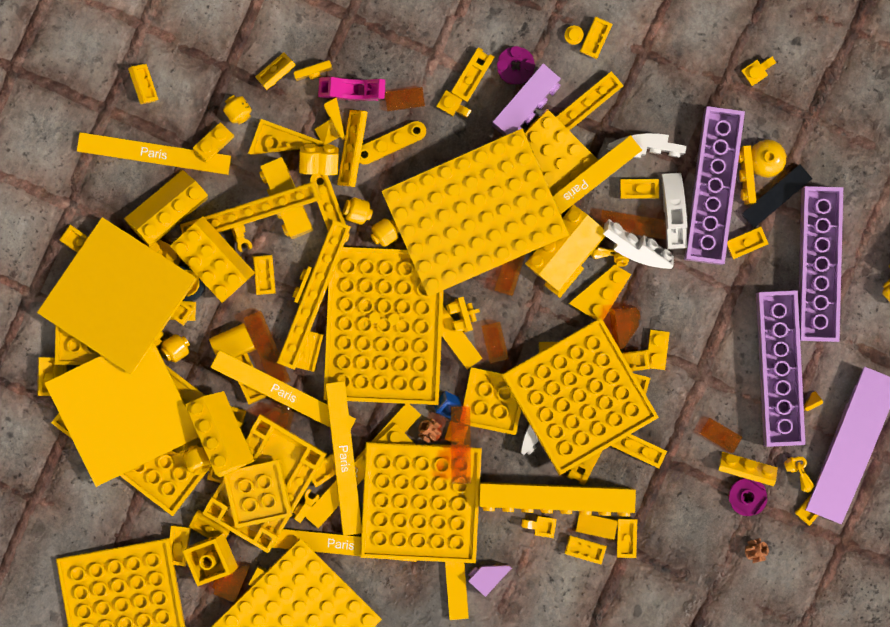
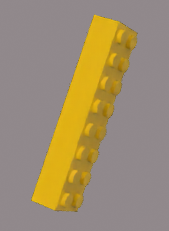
(557, 497)

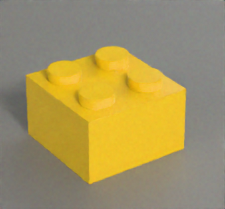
(210, 559)

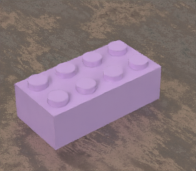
(527, 100)

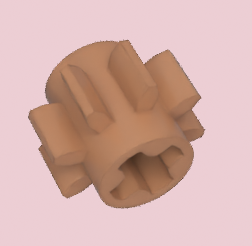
(429, 430)
(756, 550)

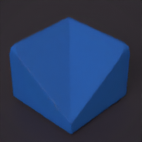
(447, 401)

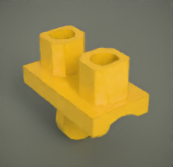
(459, 307)

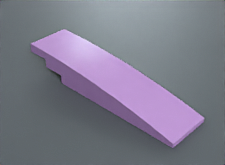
(851, 446)

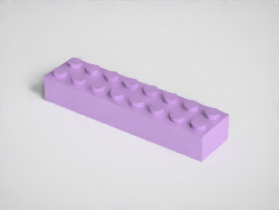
(714, 185)
(820, 263)
(780, 368)

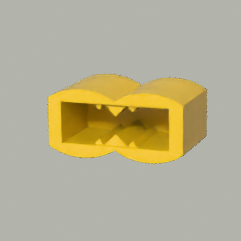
(318, 159)

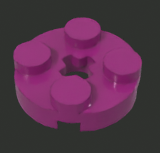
(520, 55)
(737, 501)

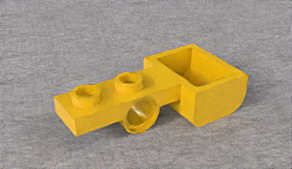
(238, 344)

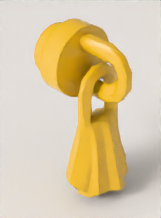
(619, 259)
(791, 465)

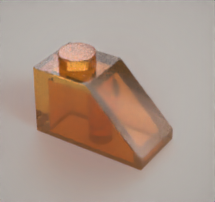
(624, 323)
(281, 416)
(230, 585)

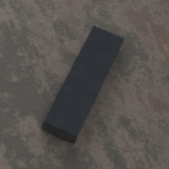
(776, 196)

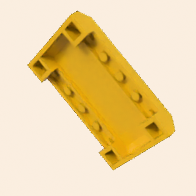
(299, 465)

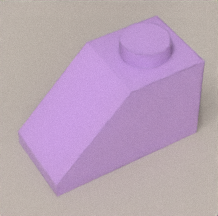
(487, 577)

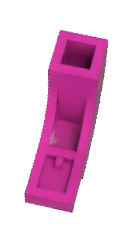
(351, 89)

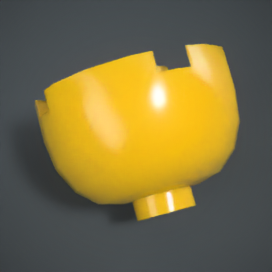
(768, 158)

